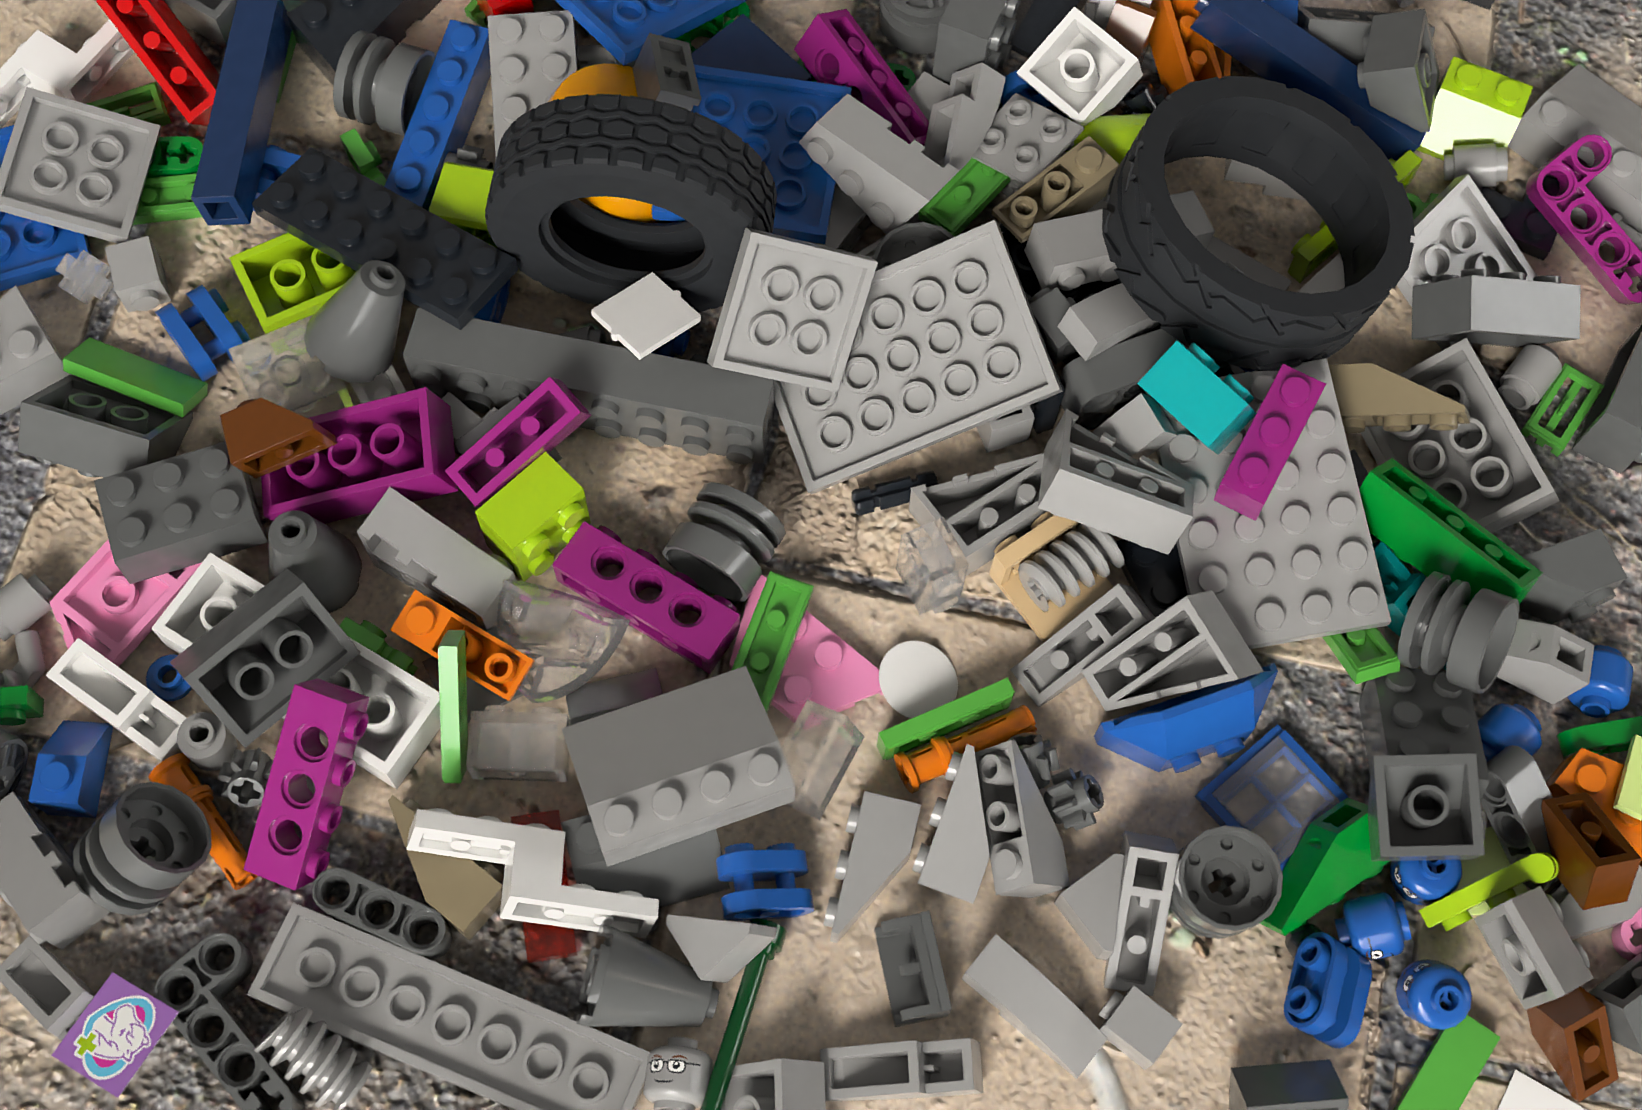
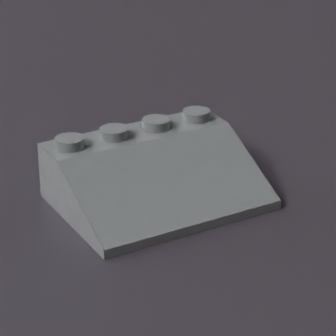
(1581, 107)
(1479, 465)
(678, 765)

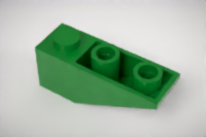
(1325, 866)

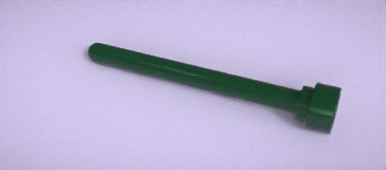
(739, 1019)

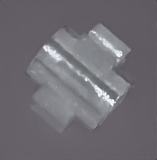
(84, 277)

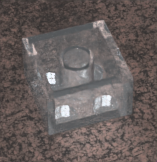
(285, 374)

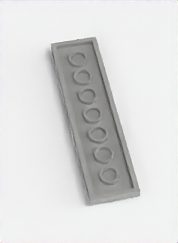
(444, 1020)

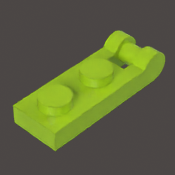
(1492, 889)

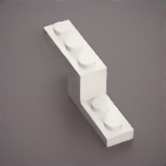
(60, 71)
(531, 872)

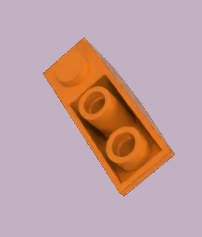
(487, 657)

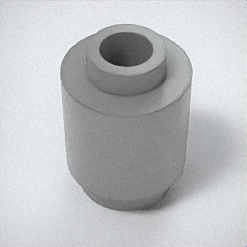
(1482, 162)
(1529, 376)
(22, 604)
(206, 741)

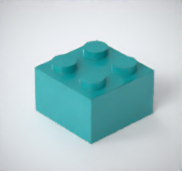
(1197, 398)

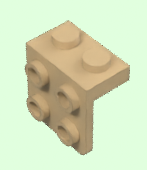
(1005, 574)

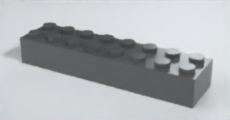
(641, 399)

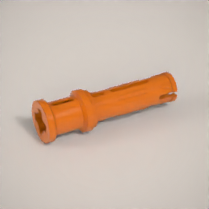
(935, 758)
(226, 847)

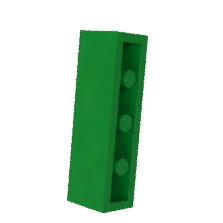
(1438, 535)

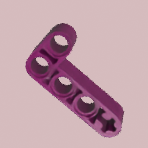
(1600, 223)

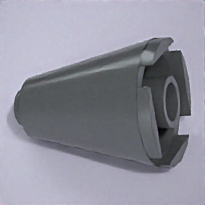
(359, 324)
(316, 556)
(641, 986)

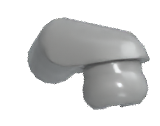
(30, 664)

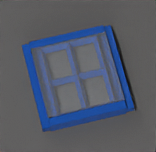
(1272, 793)

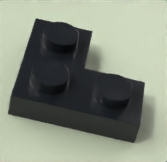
(1524, 221)

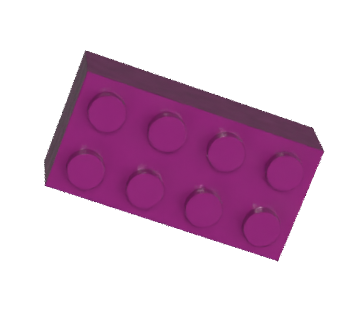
(379, 445)

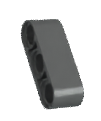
(1514, 805)
(366, 897)

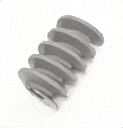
(1068, 562)
(315, 1058)

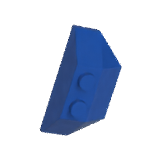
(1190, 725)

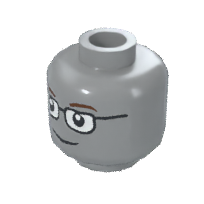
(677, 1075)

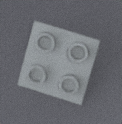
(1025, 140)

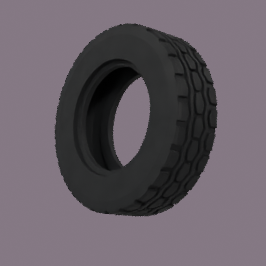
(636, 153)

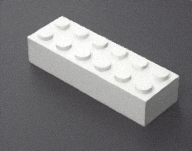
(400, 707)

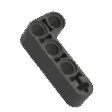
(1112, 376)
(236, 1040)

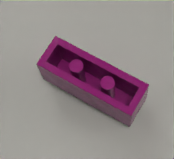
(518, 440)
(1269, 442)

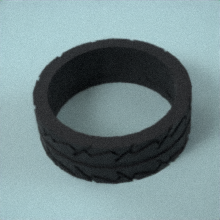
(1308, 150)

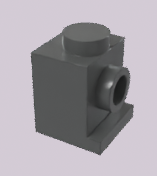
(1048, 310)

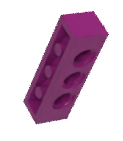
(842, 55)
(698, 643)
(275, 847)

